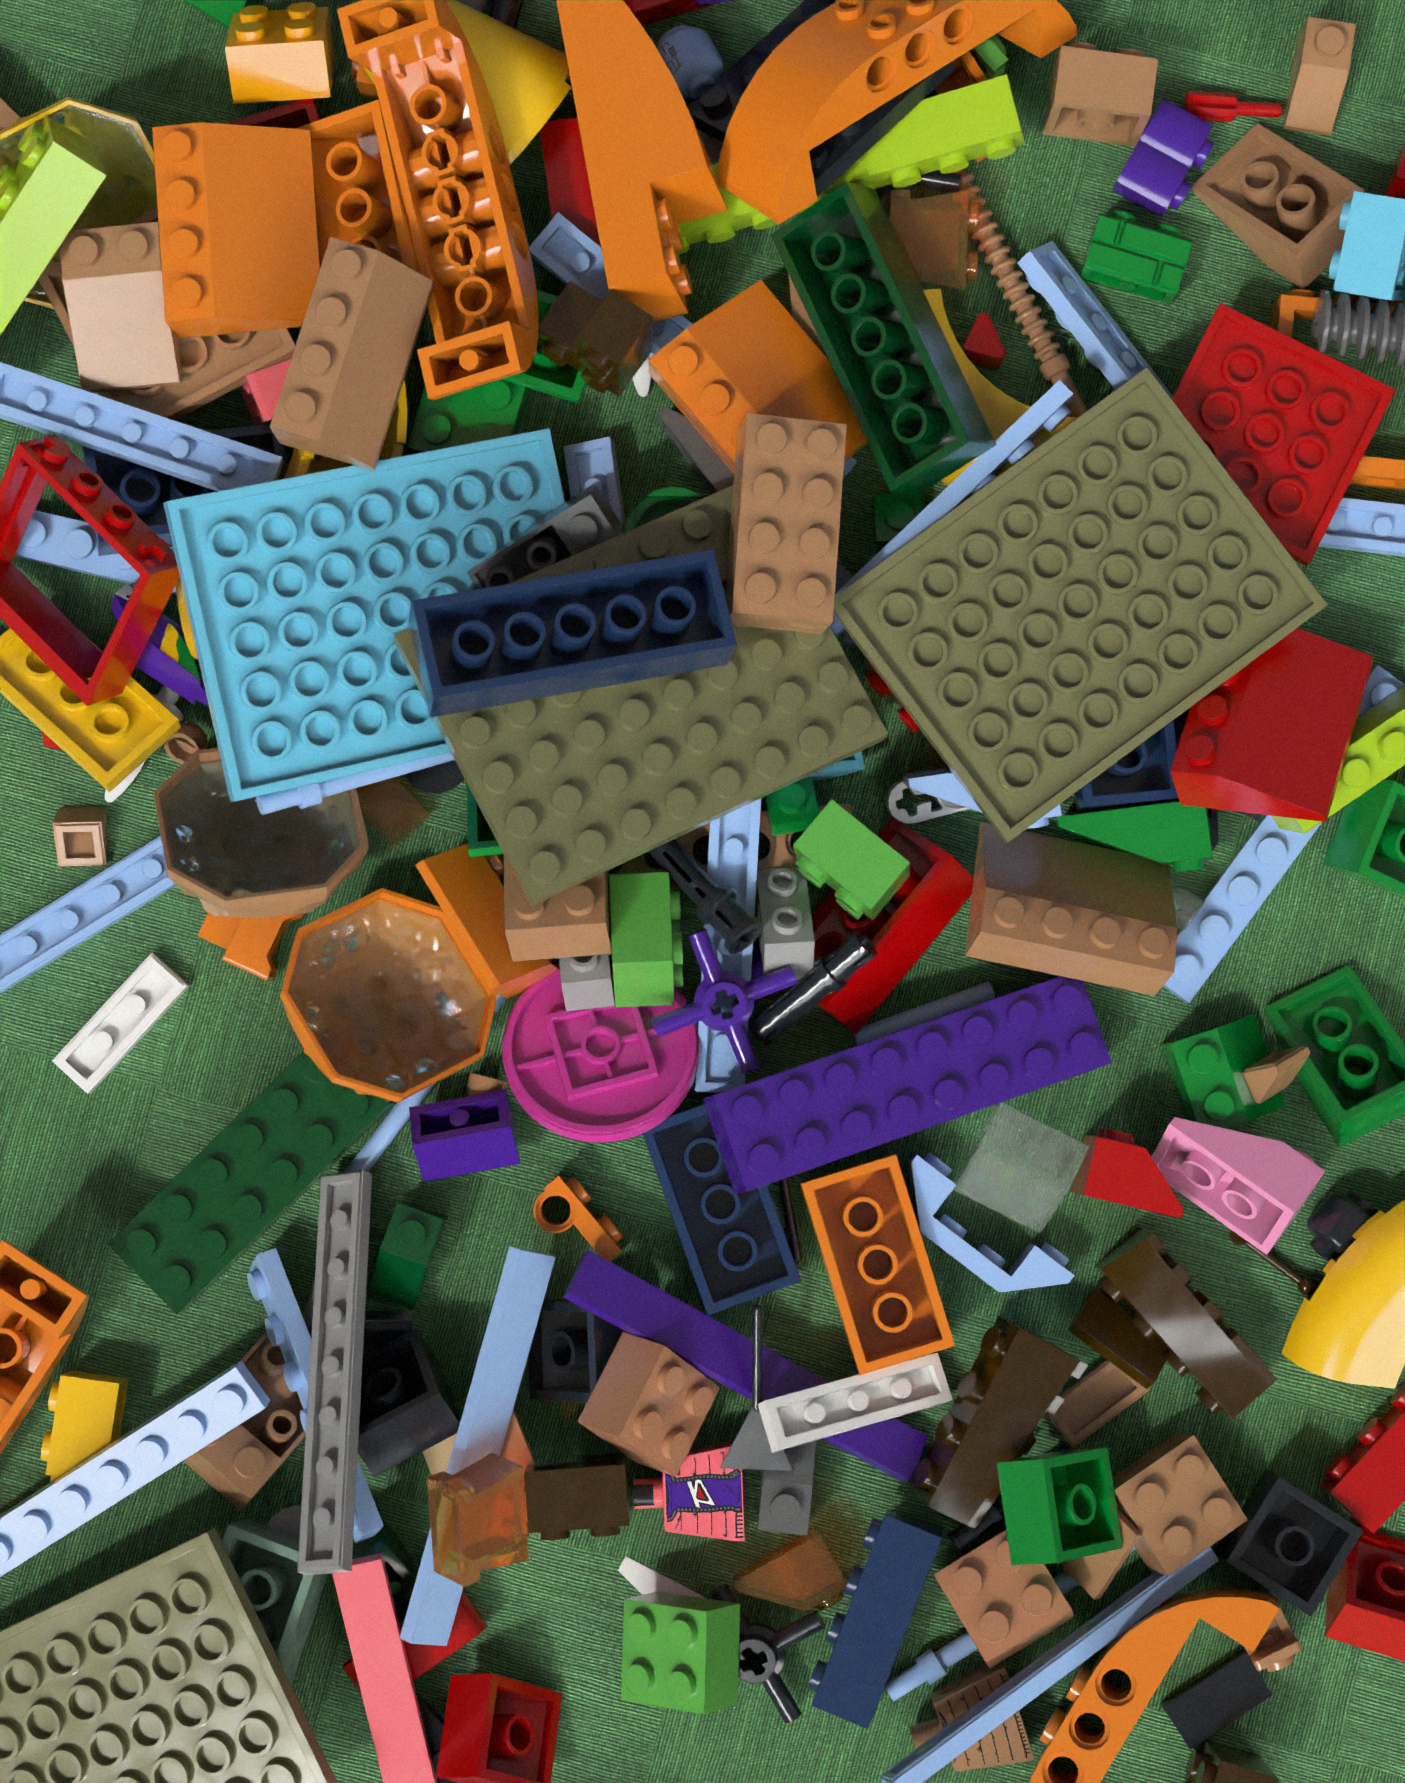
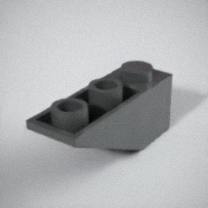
(556, 536)

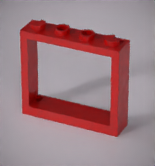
(34, 615)

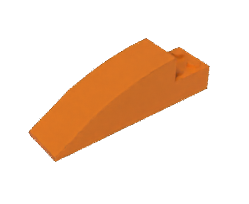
(638, 152)

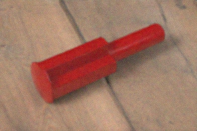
(1225, 107)

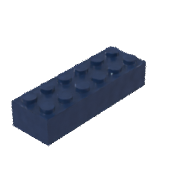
(571, 632)

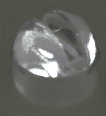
(1186, 907)

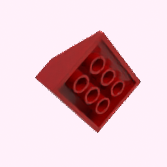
(1275, 731)

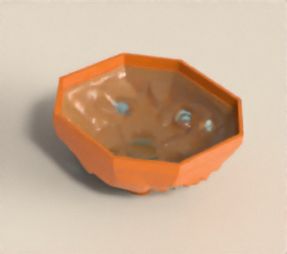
(386, 996)

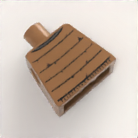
(999, 1747)

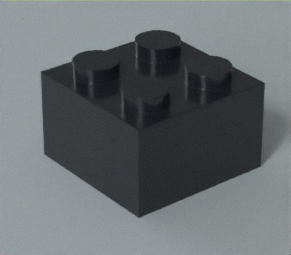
(403, 1403)
(1289, 1542)

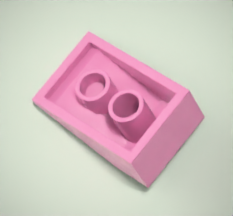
(1237, 1177)

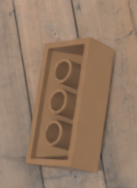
(351, 355)

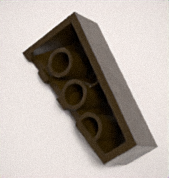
(1184, 1322)
(992, 1420)

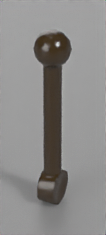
(1305, 1285)

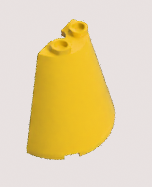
(519, 72)

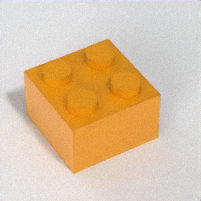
(280, 53)

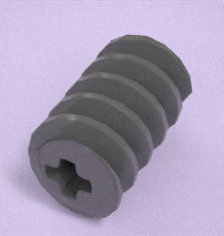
(1359, 326)

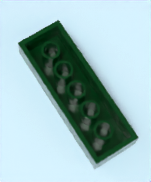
(882, 339)
(244, 1181)

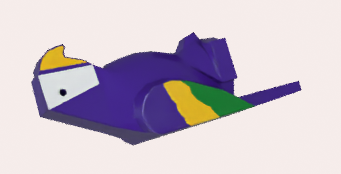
(167, 654)

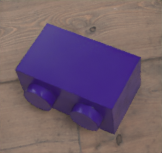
(464, 1135)

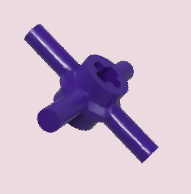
(742, 1007)

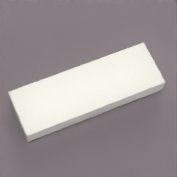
(120, 1023)

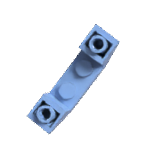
(1032, 1268)

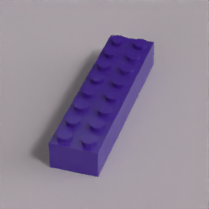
(905, 1082)

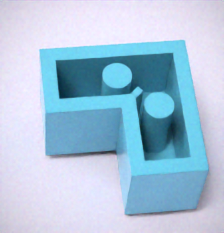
(1371, 248)

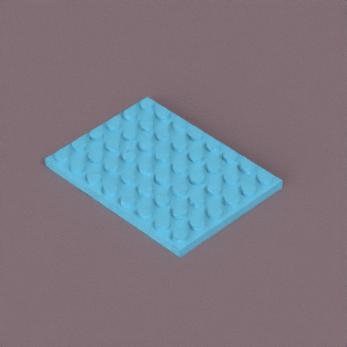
(312, 579)

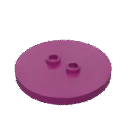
(596, 1069)

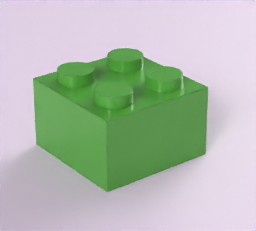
(851, 861)
(645, 939)
(680, 1652)

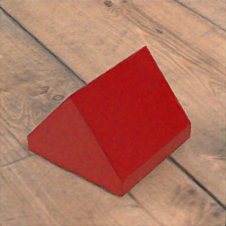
(984, 345)

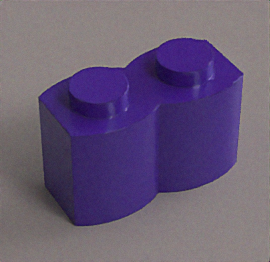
(1163, 157)

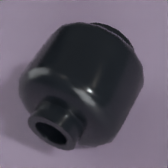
(1336, 1222)

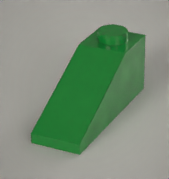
(1155, 832)

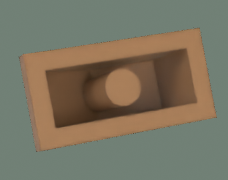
(1318, 75)

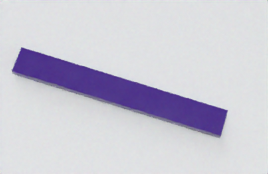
(726, 1356)

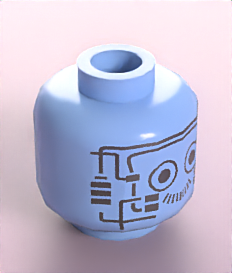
(691, 59)

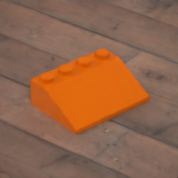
(235, 226)
(754, 362)

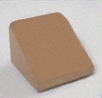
(81, 836)
(1274, 1072)

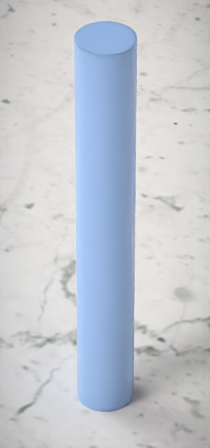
(925, 1013)

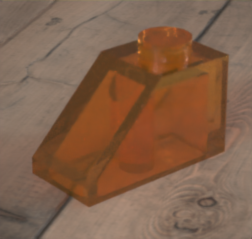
(796, 1575)

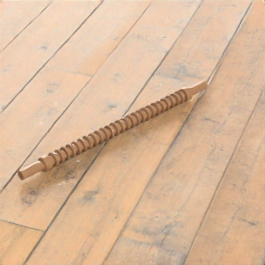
(1054, 365)

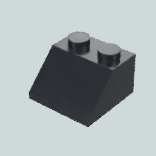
(569, 1351)

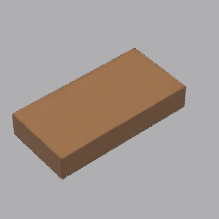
(1094, 1401)

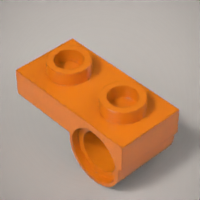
(600, 1232)

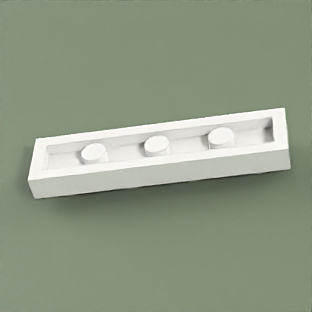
(854, 1402)

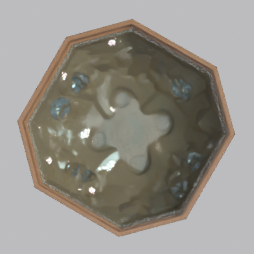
(250, 860)

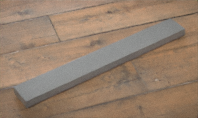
(335, 1375)

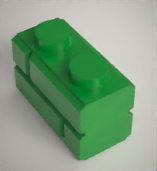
(1136, 257)

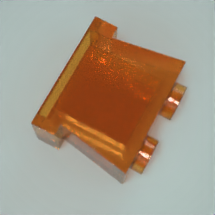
(938, 236)
(478, 1518)

